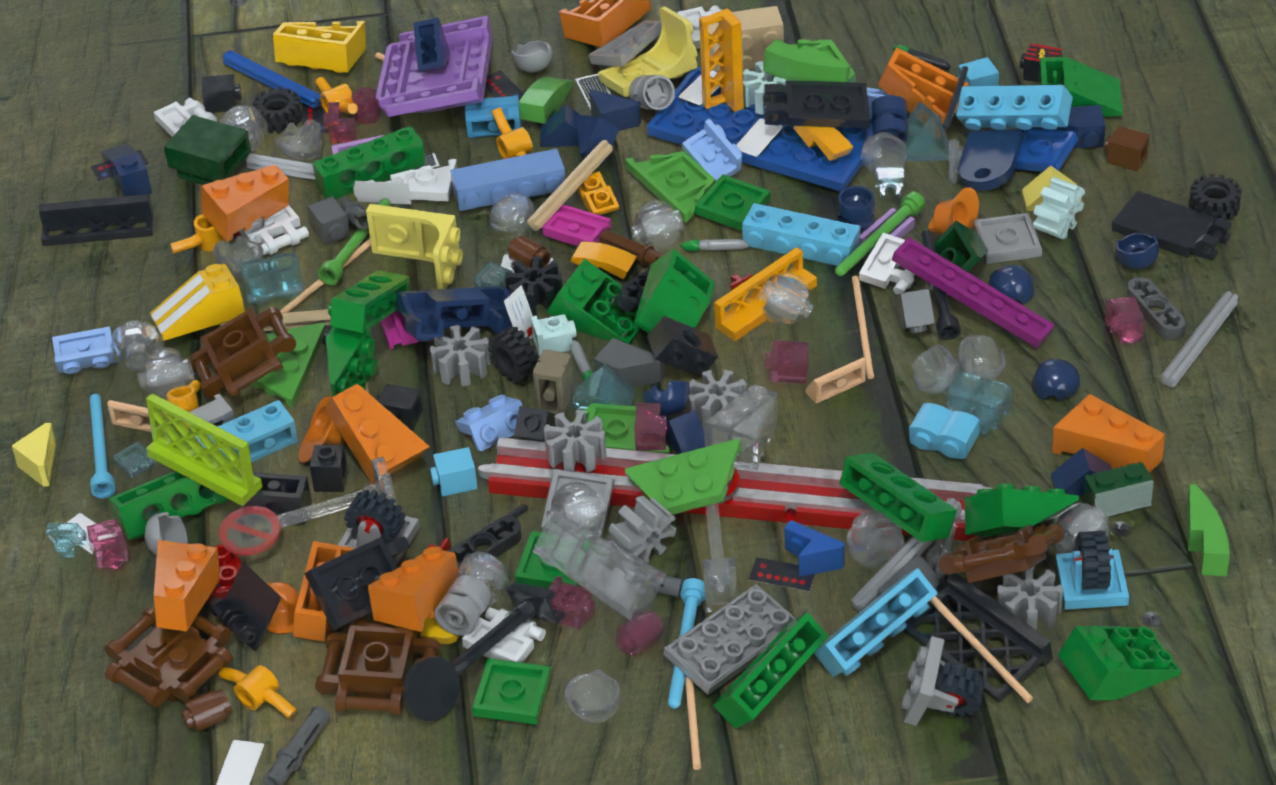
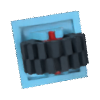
(1092, 574)

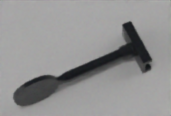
(434, 682)

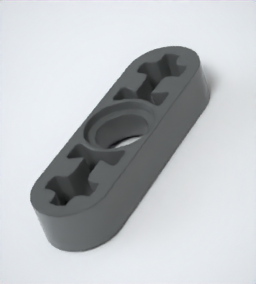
(1149, 295)

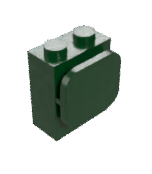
(206, 150)

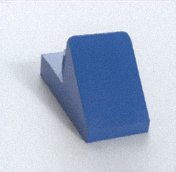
(815, 550)

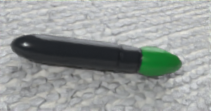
(937, 62)

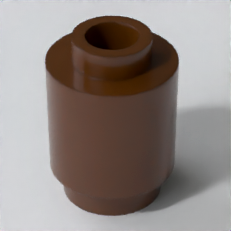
(525, 248)
(206, 710)

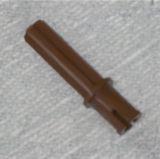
(644, 254)

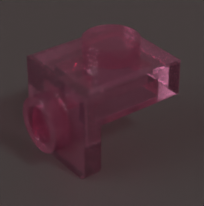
(340, 129)

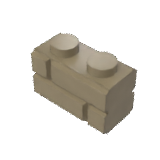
(554, 382)

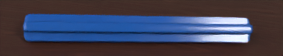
(270, 77)

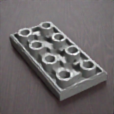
(728, 639)

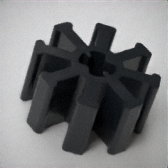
(538, 283)

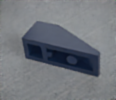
(1088, 124)
(127, 170)

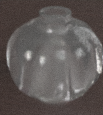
(249, 119)
(657, 225)
(785, 300)
(131, 344)
(164, 371)
(580, 504)
(1080, 519)
(874, 539)

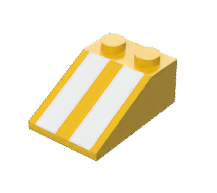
(201, 302)

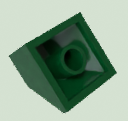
(961, 246)

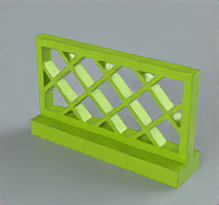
(188, 457)

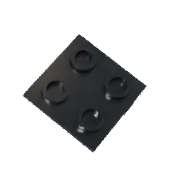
(247, 607)

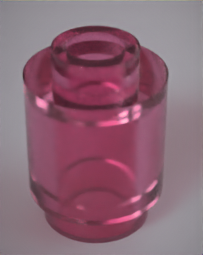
(639, 632)

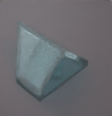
(926, 136)
(603, 388)

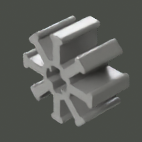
(460, 355)
(713, 395)
(575, 441)
(643, 528)
(1031, 598)

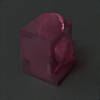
(1125, 319)
(650, 427)
(109, 551)
(573, 601)

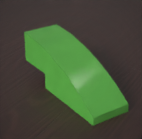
(803, 64)
(544, 98)
(1207, 533)

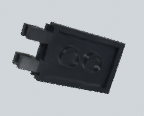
(817, 104)
(1174, 225)
(344, 581)

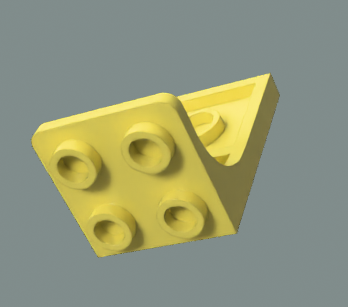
(669, 57)
(417, 236)

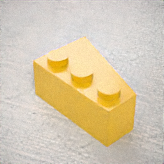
(320, 46)

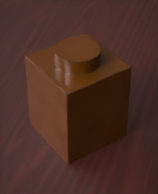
(1127, 148)

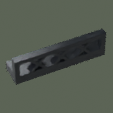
(96, 216)

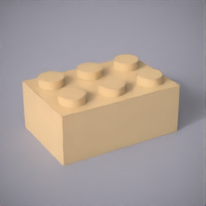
(759, 31)

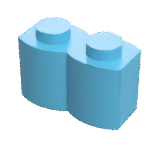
(944, 430)

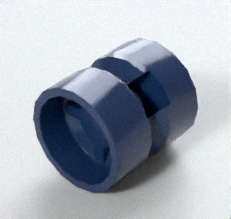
(890, 116)
(856, 207)

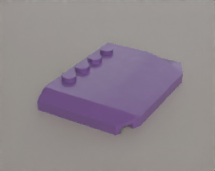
(457, 84)

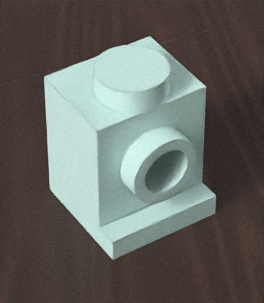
(553, 333)

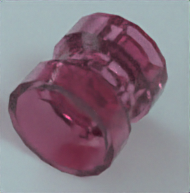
(368, 108)

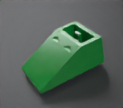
(1084, 84)
(674, 290)
(591, 304)
(350, 359)
(1010, 509)
(1116, 660)

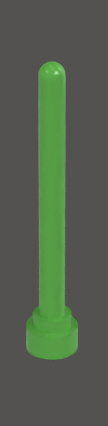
(910, 206)
(332, 270)

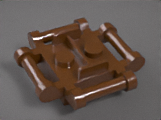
(239, 349)
(1002, 554)
(167, 660)
(371, 664)

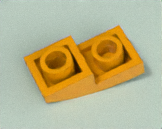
(828, 139)
(597, 196)
(606, 257)

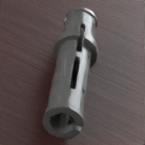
(290, 757)

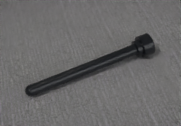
(947, 324)

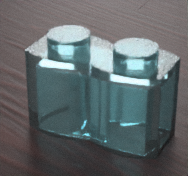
(271, 278)

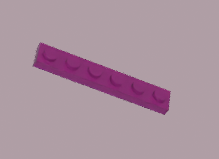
(973, 292)

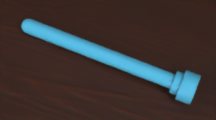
(102, 482)
(693, 595)

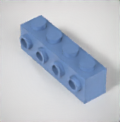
(490, 181)

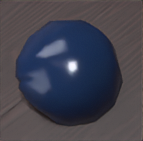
(1137, 250)
(1013, 282)
(1056, 379)
(672, 399)

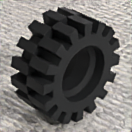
(279, 108)
(1226, 192)
(513, 354)

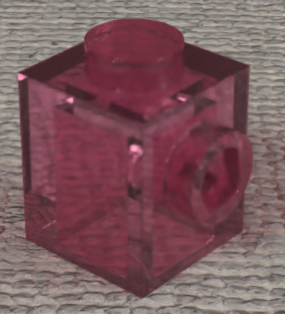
(788, 361)

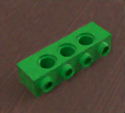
(369, 161)
(367, 301)
(898, 497)
(129, 505)
(770, 670)

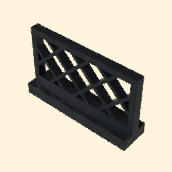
(999, 624)

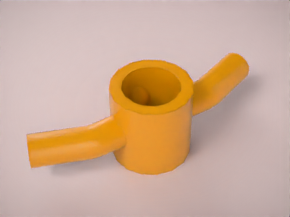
(337, 94)
(511, 142)
(205, 237)
(185, 396)
(257, 688)

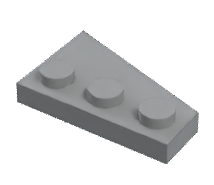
(626, 46)

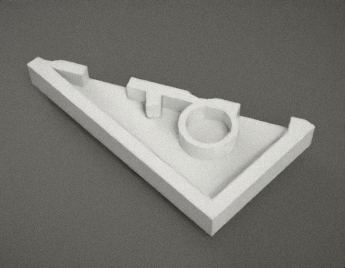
(426, 182)

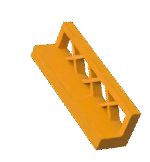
(728, 56)
(746, 313)

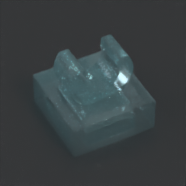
(889, 177)
(65, 537)

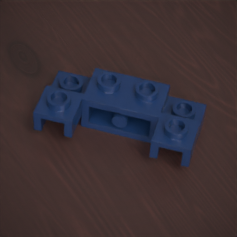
(436, 310)

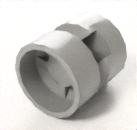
(652, 91)
(462, 605)

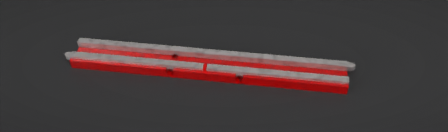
(764, 494)

